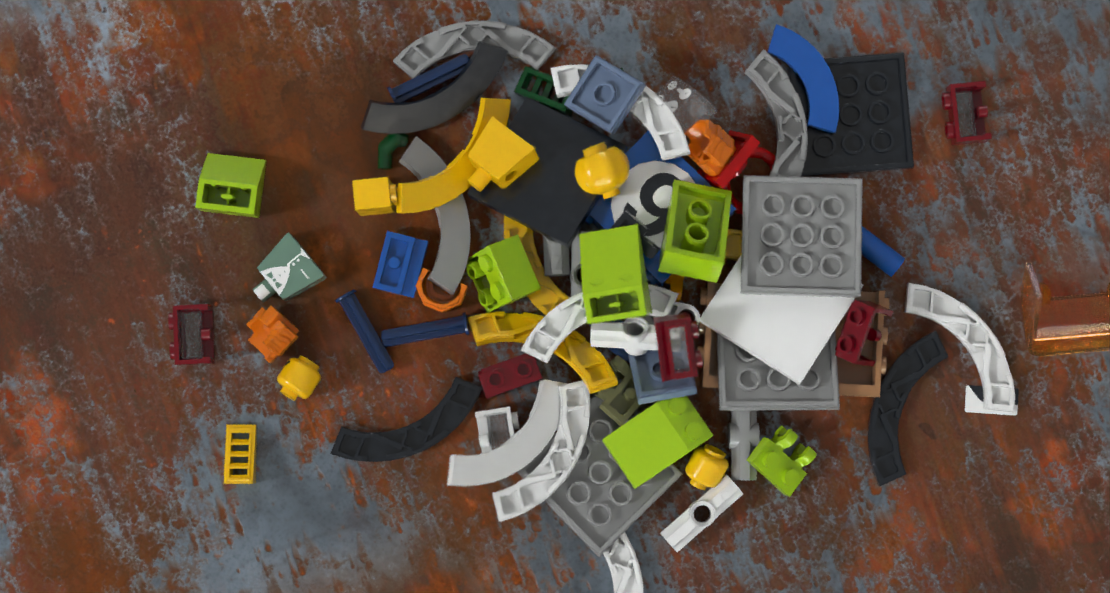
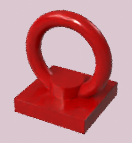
(746, 147)

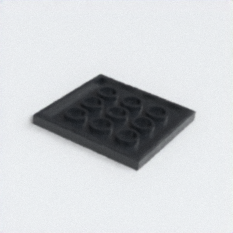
(872, 118)
(548, 193)

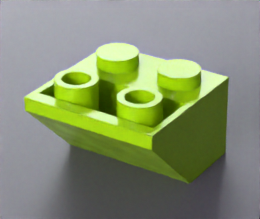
(231, 185)
(502, 274)

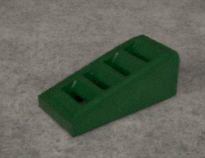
(523, 84)

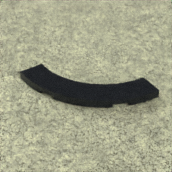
(442, 104)
(887, 408)
(414, 437)

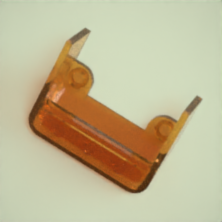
(1063, 322)

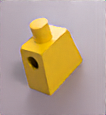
(499, 156)

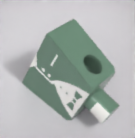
(287, 271)

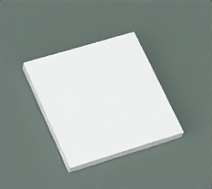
(775, 328)

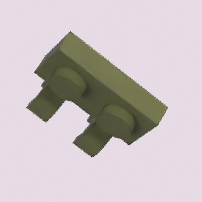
(622, 400)

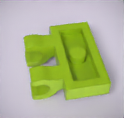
(776, 466)

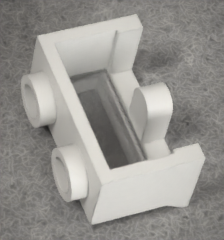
(496, 427)

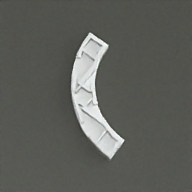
(648, 109)
(571, 315)
(974, 335)
(516, 451)
(558, 461)
(624, 566)

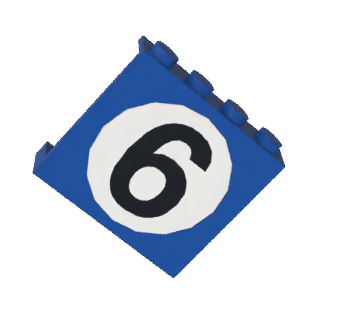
(647, 197)

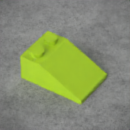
(695, 231)
(657, 438)

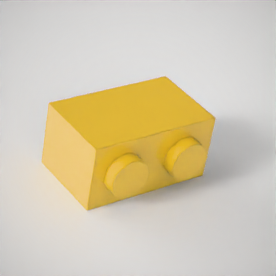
(374, 196)

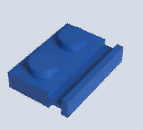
(400, 264)

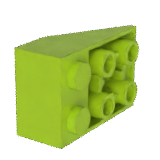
(613, 274)

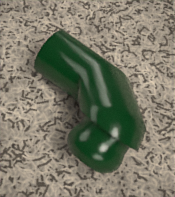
(387, 147)

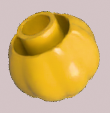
(602, 170)

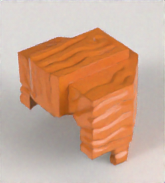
(709, 146)
(437, 298)
(272, 333)

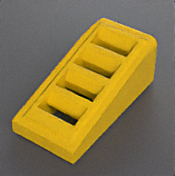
(250, 478)

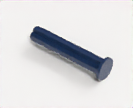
(428, 79)
(365, 331)
(425, 331)

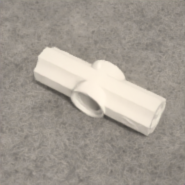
(632, 335)
(686, 527)

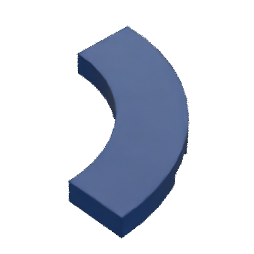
(814, 73)

